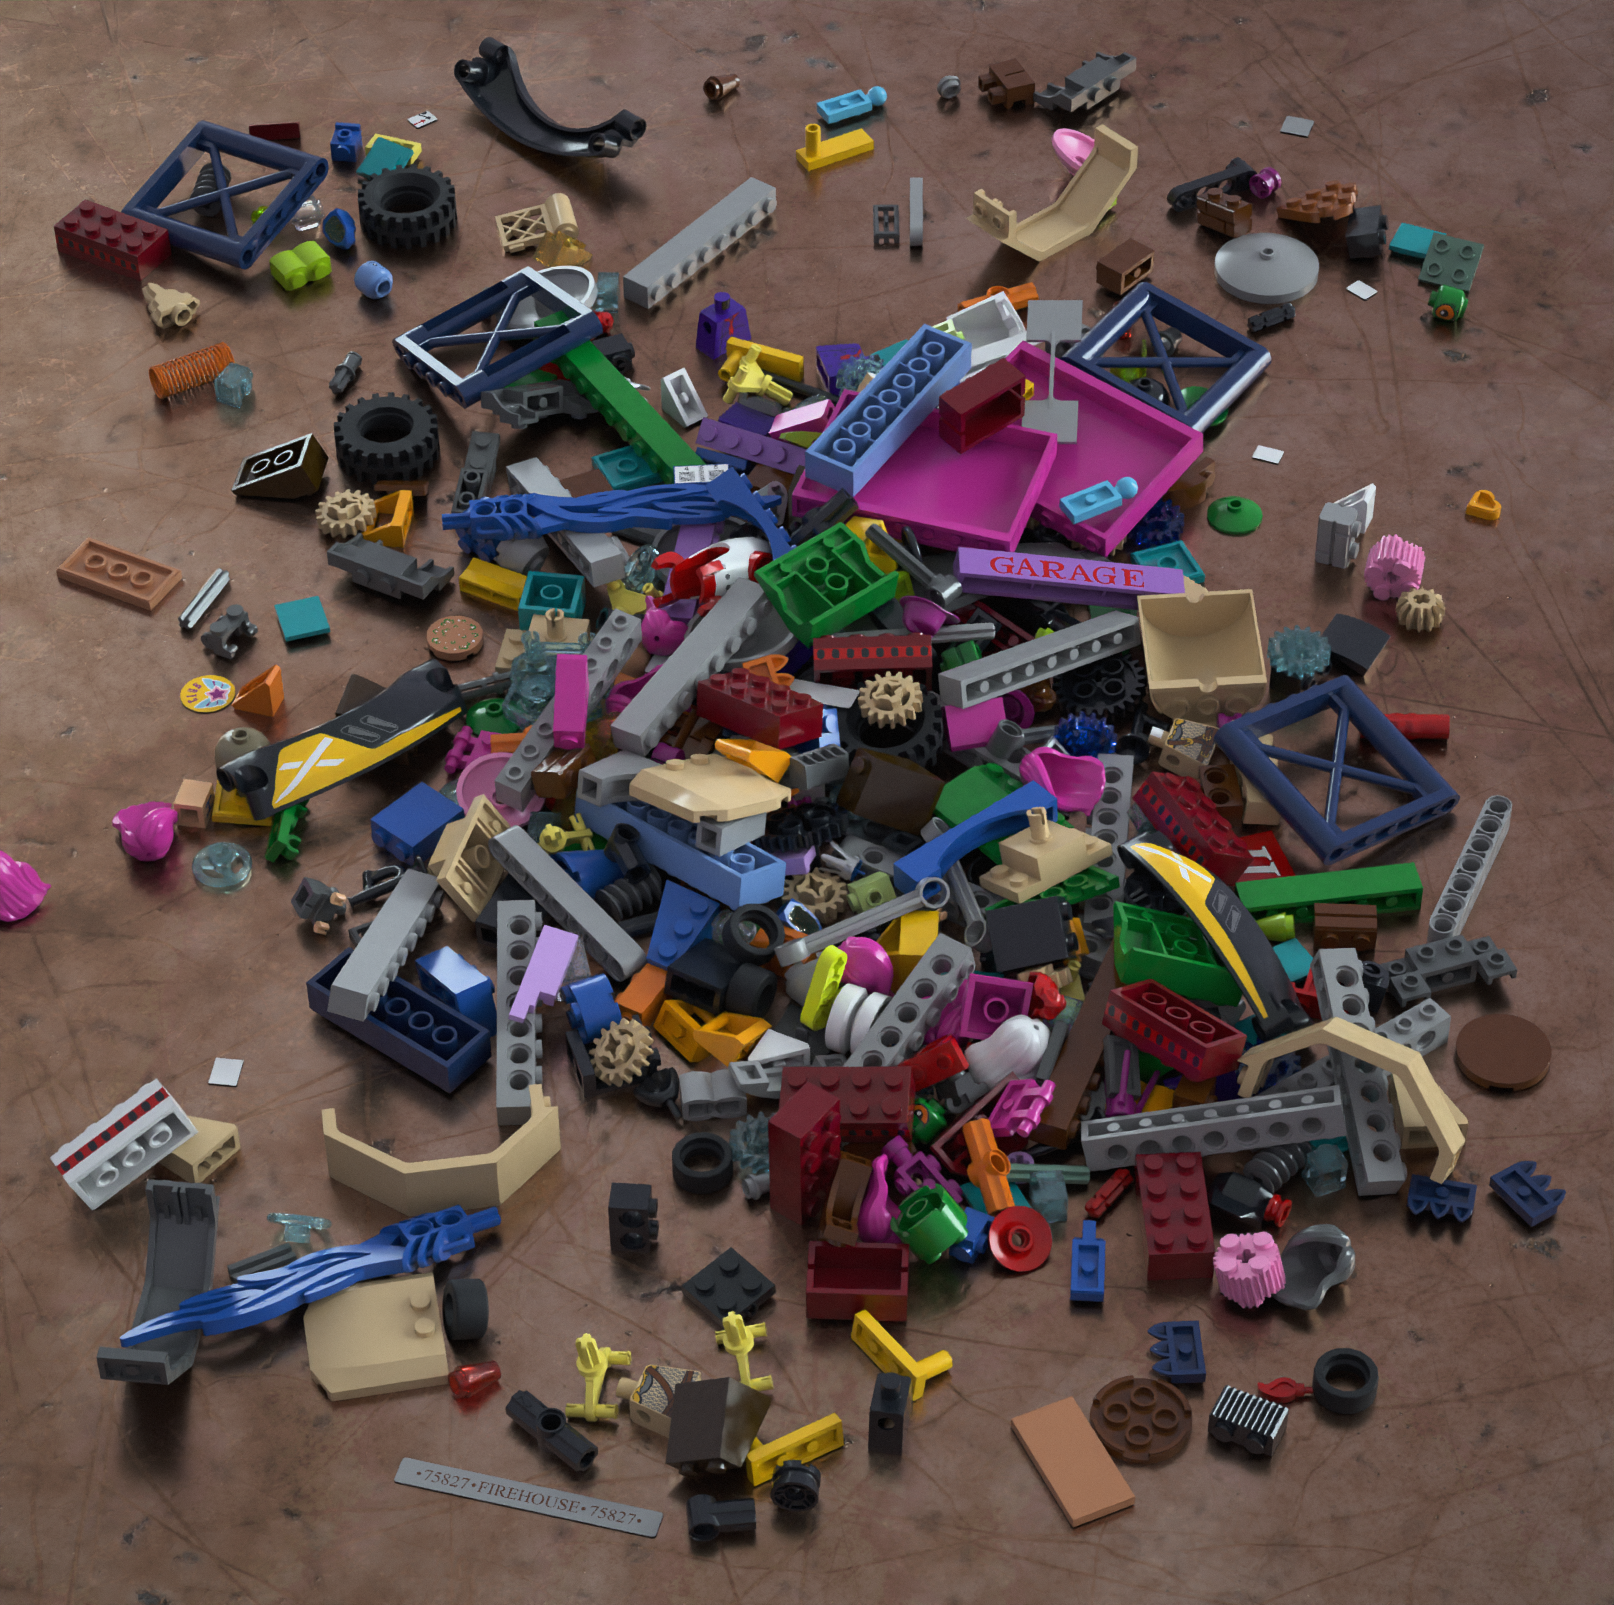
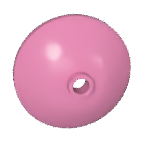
(1072, 148)
(479, 779)

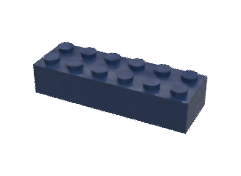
(410, 1028)

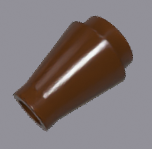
(719, 86)

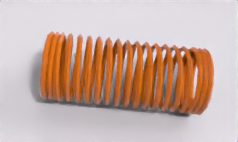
(158, 379)

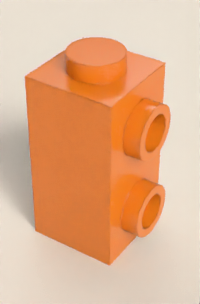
(644, 995)

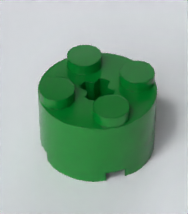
(930, 1222)

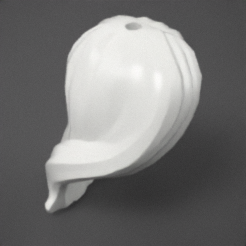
(1014, 1047)

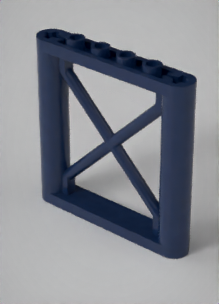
(302, 168)
(505, 295)
(1241, 355)
(1322, 835)

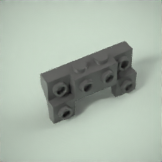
(1089, 83)
(536, 401)
(387, 568)
(1444, 966)

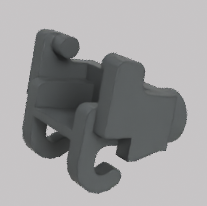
(233, 623)
(959, 1092)

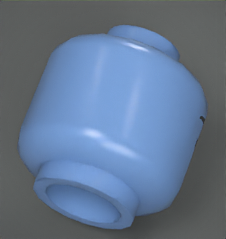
(373, 280)

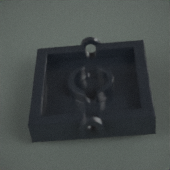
(729, 1286)

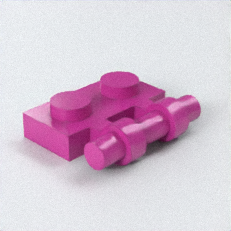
(464, 742)
(1012, 1109)

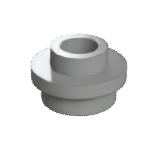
(949, 86)

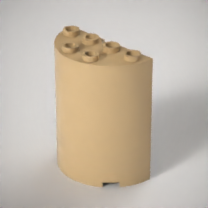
(1202, 654)

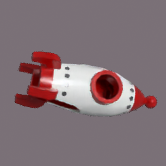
(712, 570)

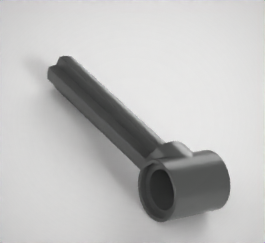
(938, 588)
(1009, 738)

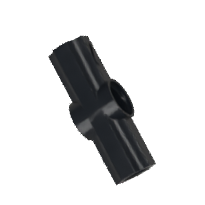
(822, 518)
(1042, 614)
(551, 1430)

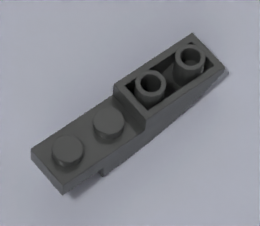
(479, 470)

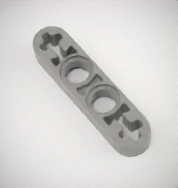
(916, 211)

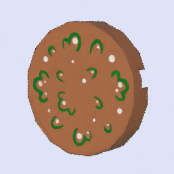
(454, 638)

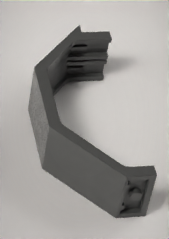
(176, 1269)

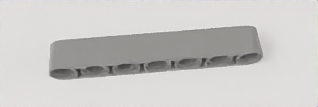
(1471, 869)
(567, 902)

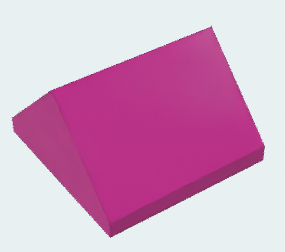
(973, 725)
(990, 1002)

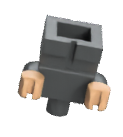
(318, 903)

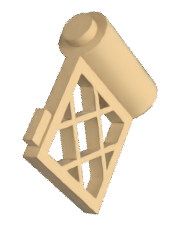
(555, 217)

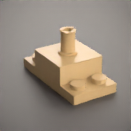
(550, 628)
(1042, 858)
(464, 859)

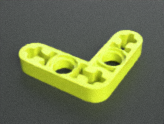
(823, 988)

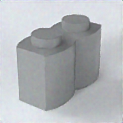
(711, 1095)

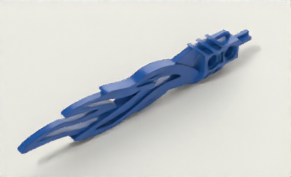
(600, 512)
(271, 1293)

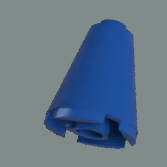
(588, 869)

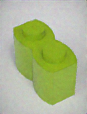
(300, 265)

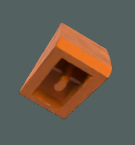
(262, 694)

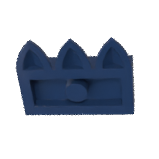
(1526, 1193)
(1441, 1199)
(1181, 1351)

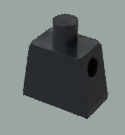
(890, 1400)

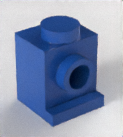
(346, 142)
(977, 1238)

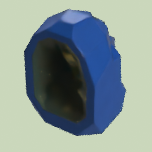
(340, 228)
(798, 917)

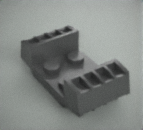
(813, 767)

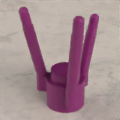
(1123, 1102)

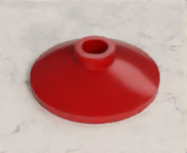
(1034, 1236)

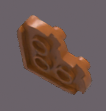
(1330, 201)

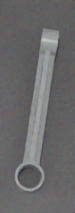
(963, 893)
(801, 948)

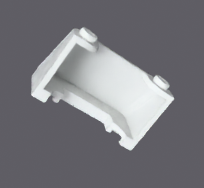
(987, 323)

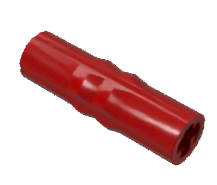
(1420, 726)

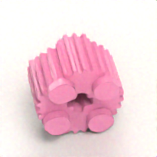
(1393, 567)
(1249, 1268)

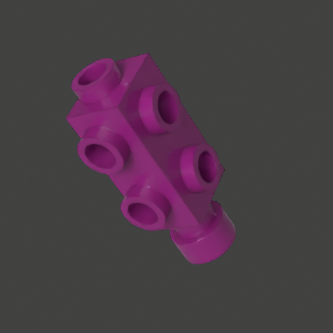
(919, 1166)

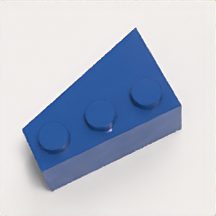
(680, 924)
(459, 986)

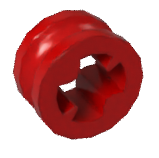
(1277, 1210)

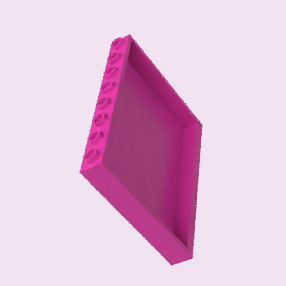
(1113, 442)
(945, 495)

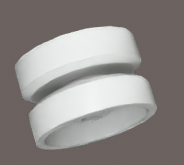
(853, 1017)

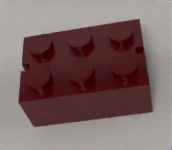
(981, 405)
(857, 1279)

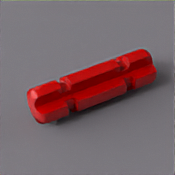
(1108, 1193)

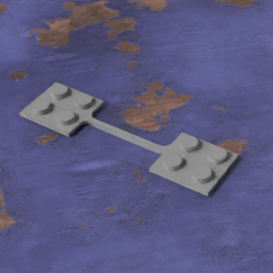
(1053, 323)

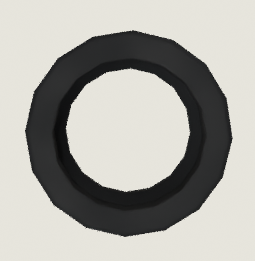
(766, 920)
(703, 1181)
(1345, 1360)

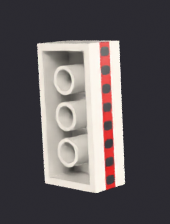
(123, 1144)

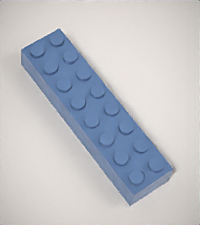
(888, 410)
(669, 843)

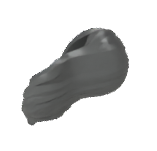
(1314, 1263)

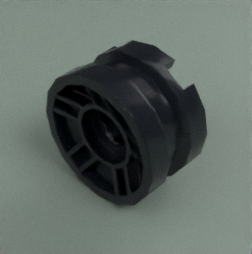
(795, 1486)

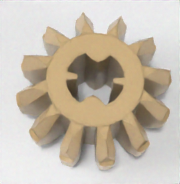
(1420, 609)

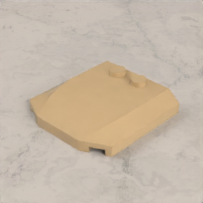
(708, 788)
(377, 1338)

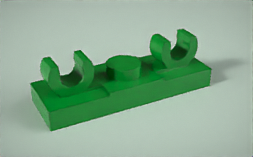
(279, 837)

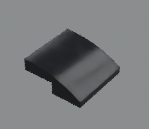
(1354, 642)

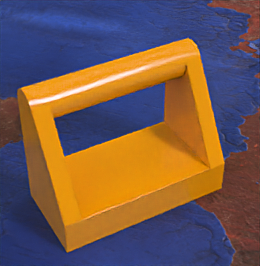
(395, 532)
(760, 757)
(678, 1027)
(730, 1047)

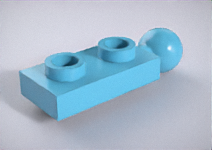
(851, 104)
(1097, 499)

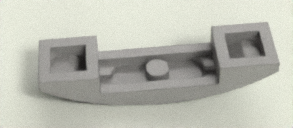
(767, 1082)

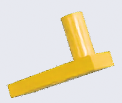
(823, 153)
(769, 359)
(893, 1357)
(801, 1444)

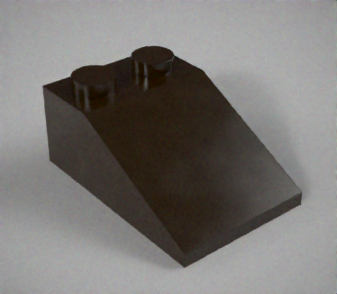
(283, 470)

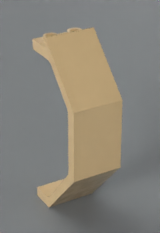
(1077, 208)
(1379, 1052)
(448, 1182)

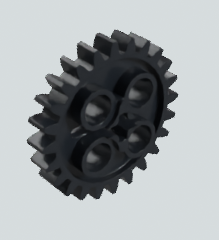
(1101, 687)
(803, 826)

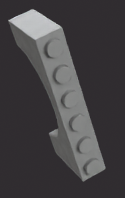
(609, 783)

